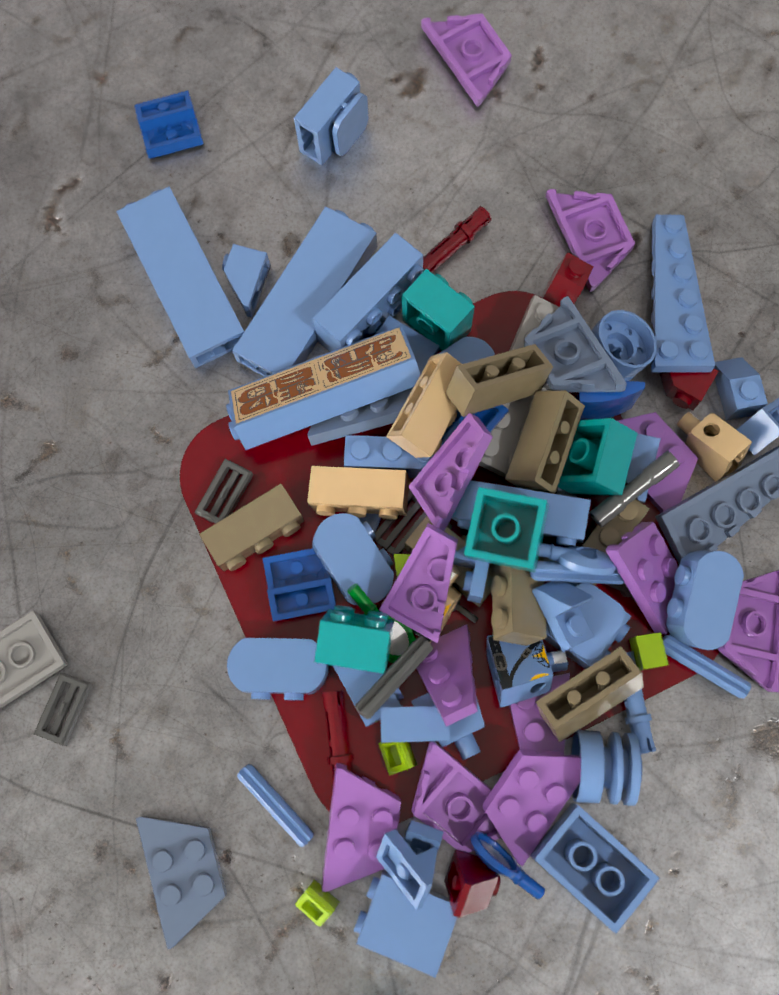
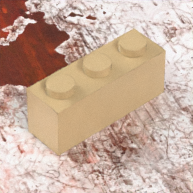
(427, 409)
(358, 491)

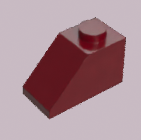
(567, 280)
(687, 388)
(470, 884)

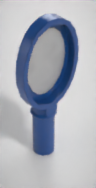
(502, 863)

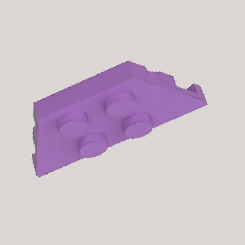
(470, 51)
(592, 230)
(671, 488)
(647, 571)
(755, 631)
(531, 797)
(452, 799)
(356, 828)

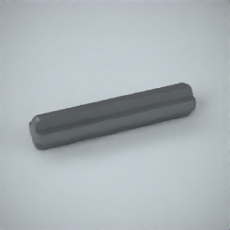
(393, 677)

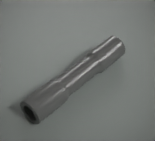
(650, 476)

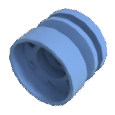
(626, 341)
(609, 767)

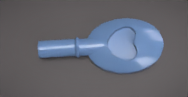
(579, 559)

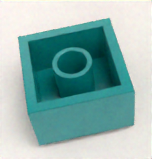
(437, 310)
(598, 458)
(506, 529)
(354, 639)

